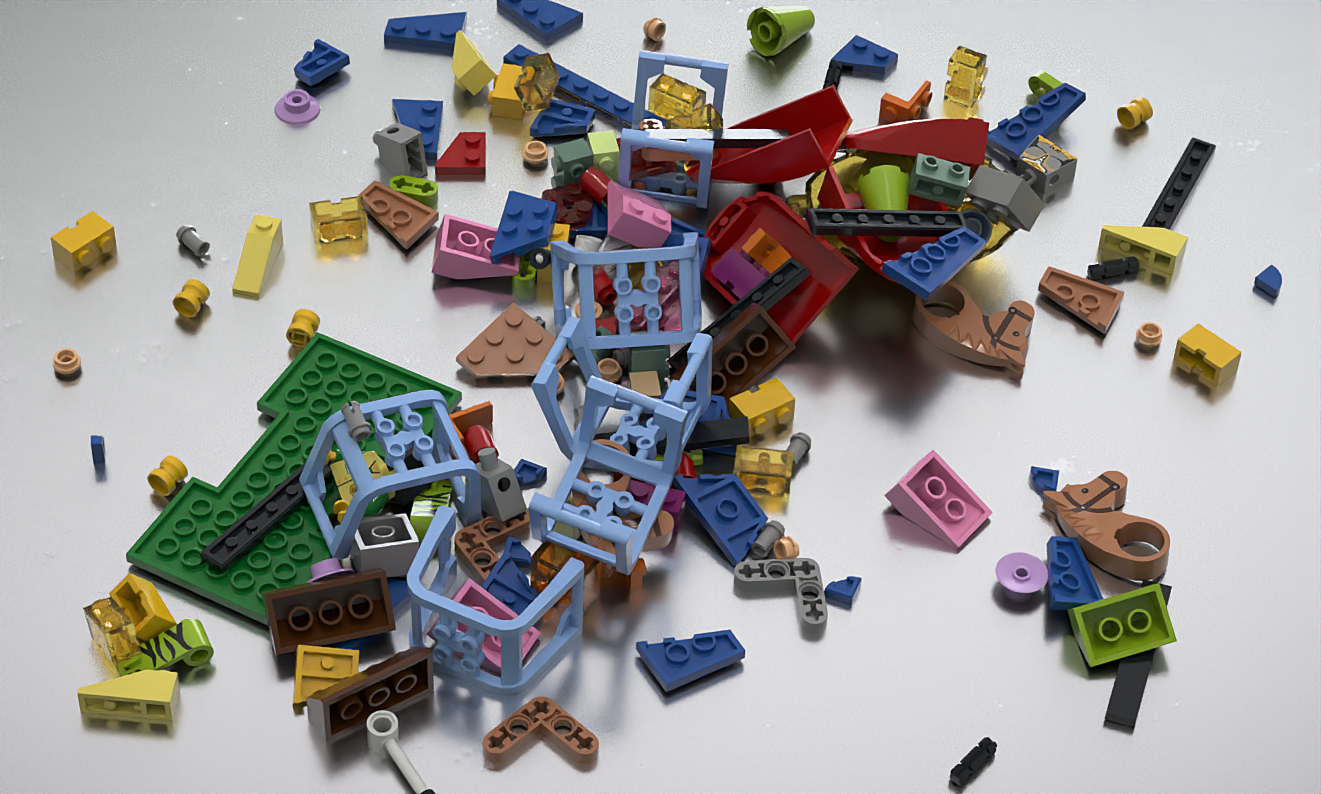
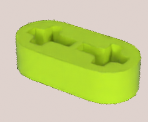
(1042, 83)
(415, 188)
(529, 281)

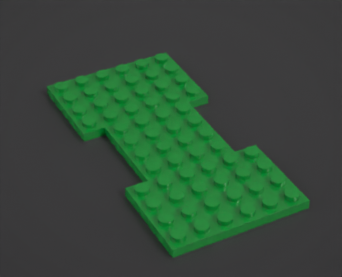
(301, 400)

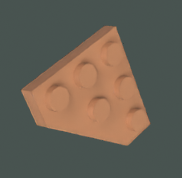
(510, 348)

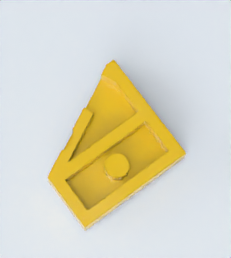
(321, 668)

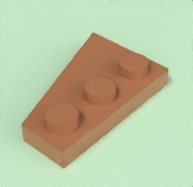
(398, 213)
(1082, 297)

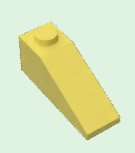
(470, 65)
(1150, 245)
(258, 255)
(138, 695)

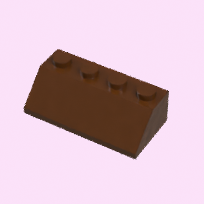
(744, 353)
(329, 610)
(371, 690)

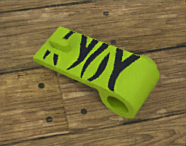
(426, 505)
(179, 642)

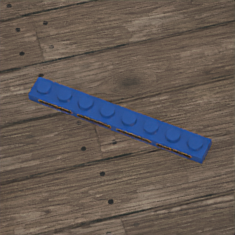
(585, 91)

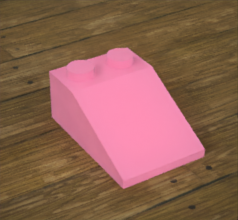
(636, 217)
(465, 249)
(938, 501)
(477, 598)

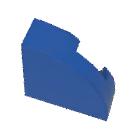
(1269, 280)
(98, 449)
(529, 473)
(1044, 479)
(519, 553)
(843, 590)

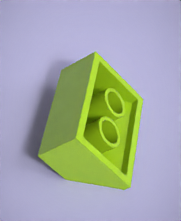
(1122, 625)

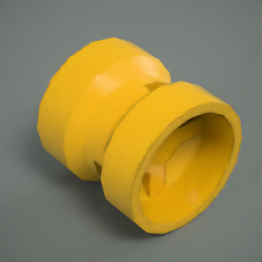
(1132, 114)
(191, 298)
(303, 327)
(164, 478)

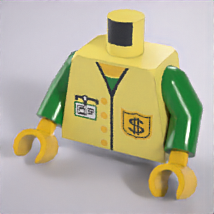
(347, 487)

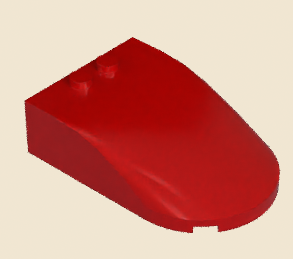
(815, 134)
(938, 137)
(870, 248)
(825, 263)

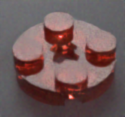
(574, 197)

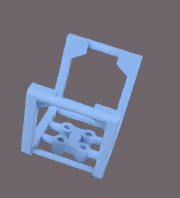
(650, 65)
(689, 291)
(547, 381)
(432, 452)
(629, 542)
(428, 602)

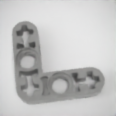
(798, 581)

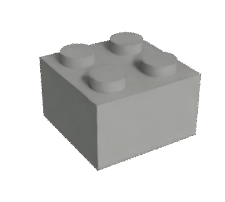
(1004, 198)
(385, 544)

